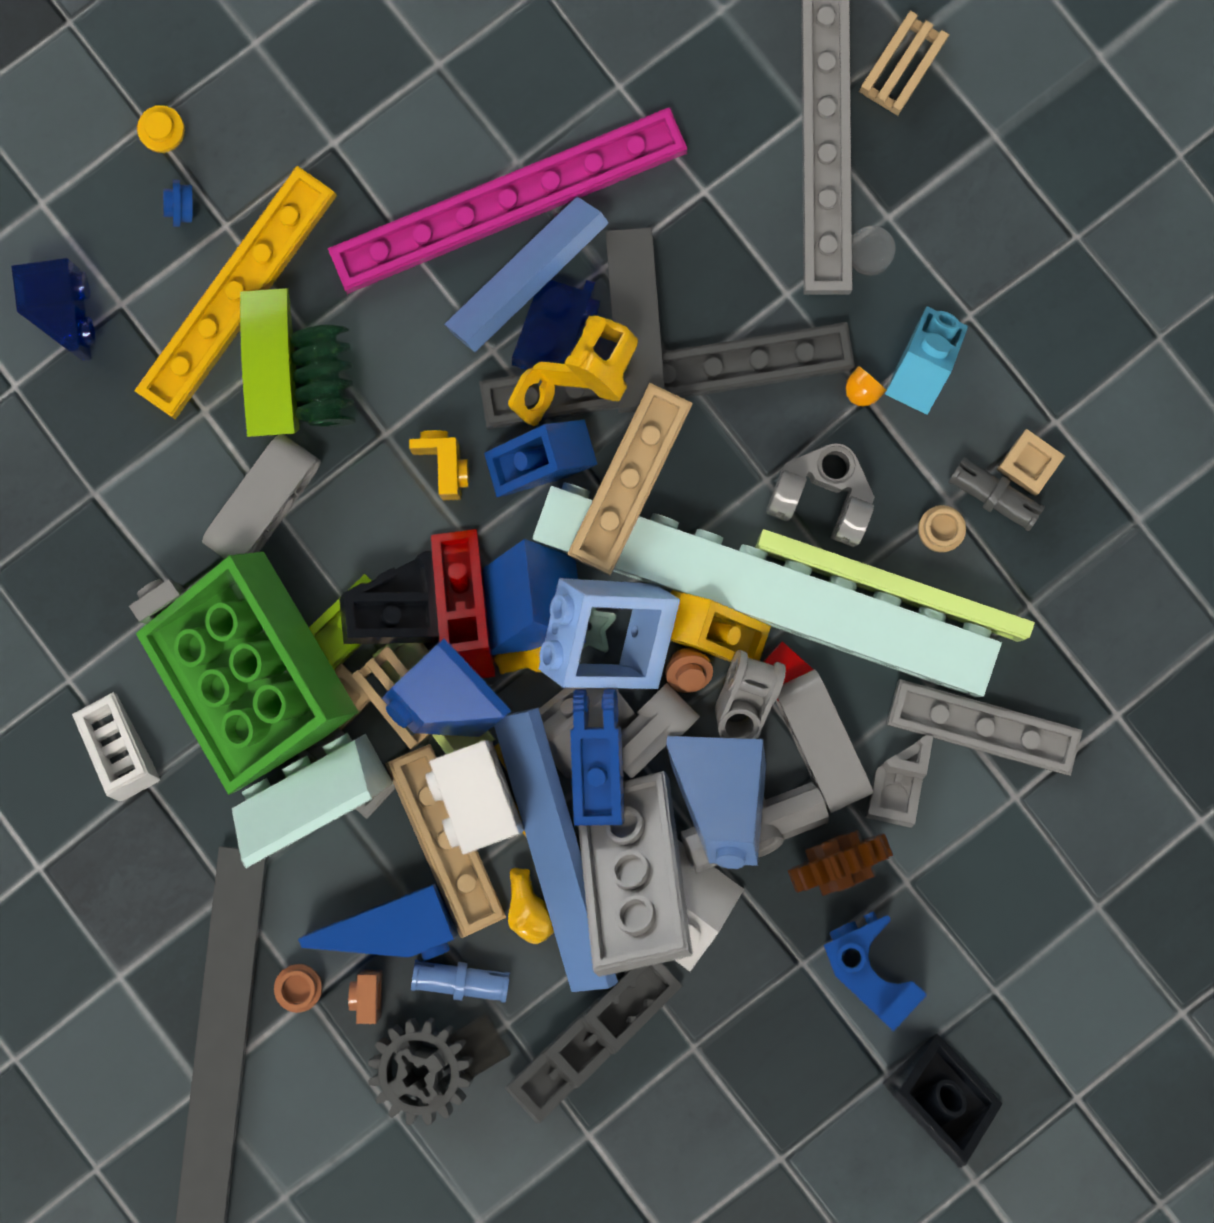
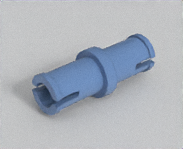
(460, 981)

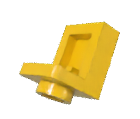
(452, 471)

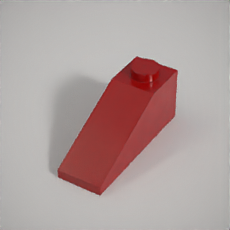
(462, 598)

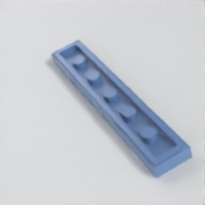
(550, 842)

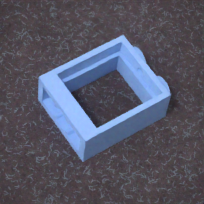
(645, 641)

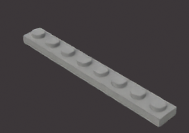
(826, 147)

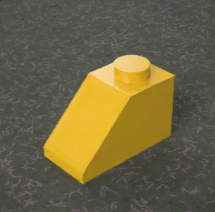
(717, 628)

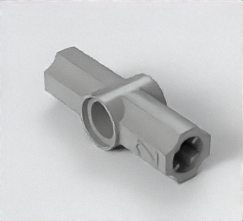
(781, 819)

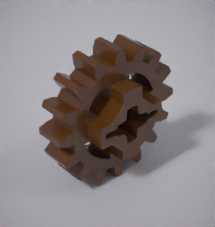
(840, 862)

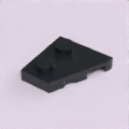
(393, 606)

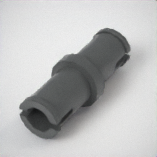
(996, 494)

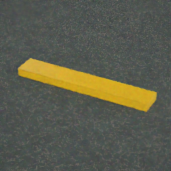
(217, 314)

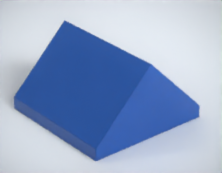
(520, 595)

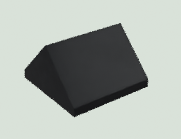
(945, 1098)

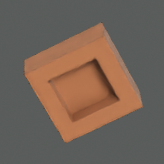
(366, 996)

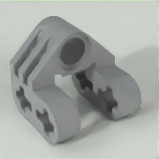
(857, 505)

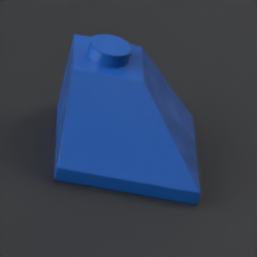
(444, 697)

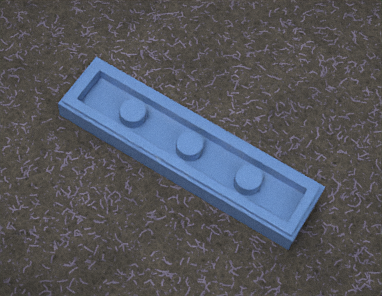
(526, 273)

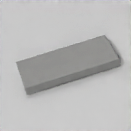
(636, 882)

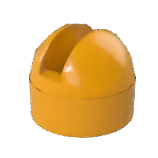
(863, 388)

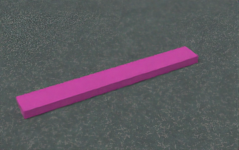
(508, 200)

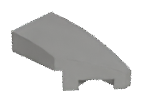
(899, 784)

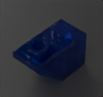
(53, 300)

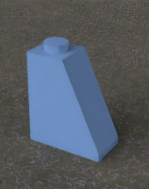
(723, 794)

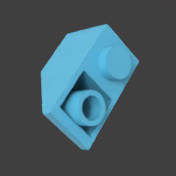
(927, 360)

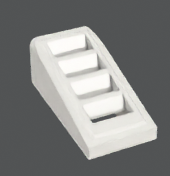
(138, 758)

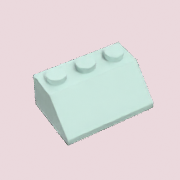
(307, 797)

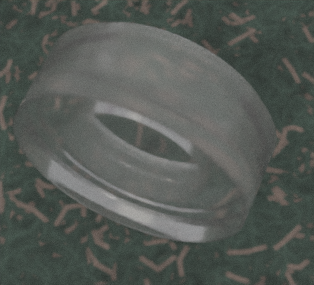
(872, 250)

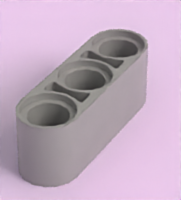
(262, 499)
(823, 741)

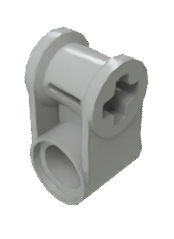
(748, 690)

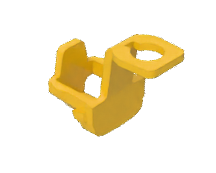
(580, 369)

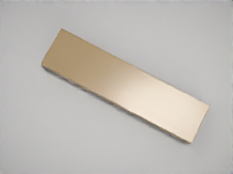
(629, 479)
(459, 876)

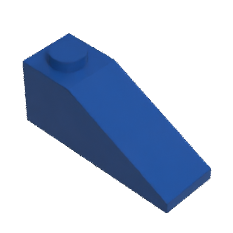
(395, 928)

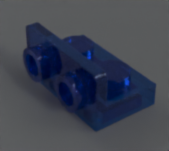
(554, 323)

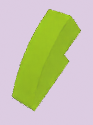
(267, 362)

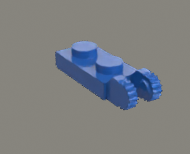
(597, 763)

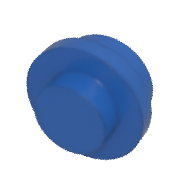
(178, 203)

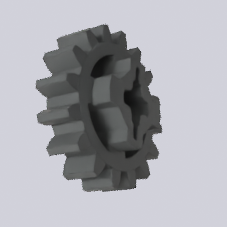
(428, 1087)

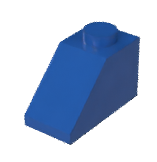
(540, 457)

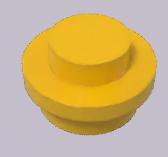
(160, 129)

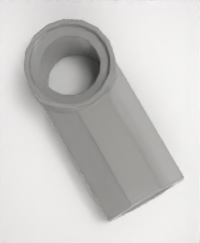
(647, 735)

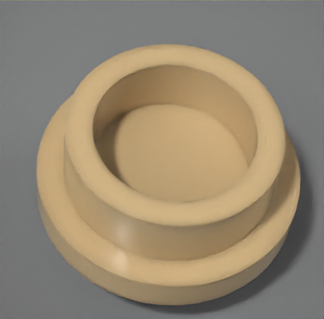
(942, 528)

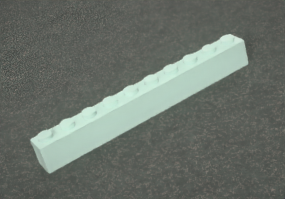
(787, 596)

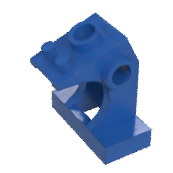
(887, 1000)

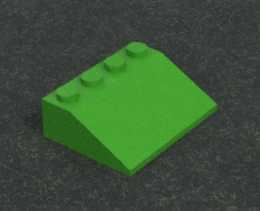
(245, 670)

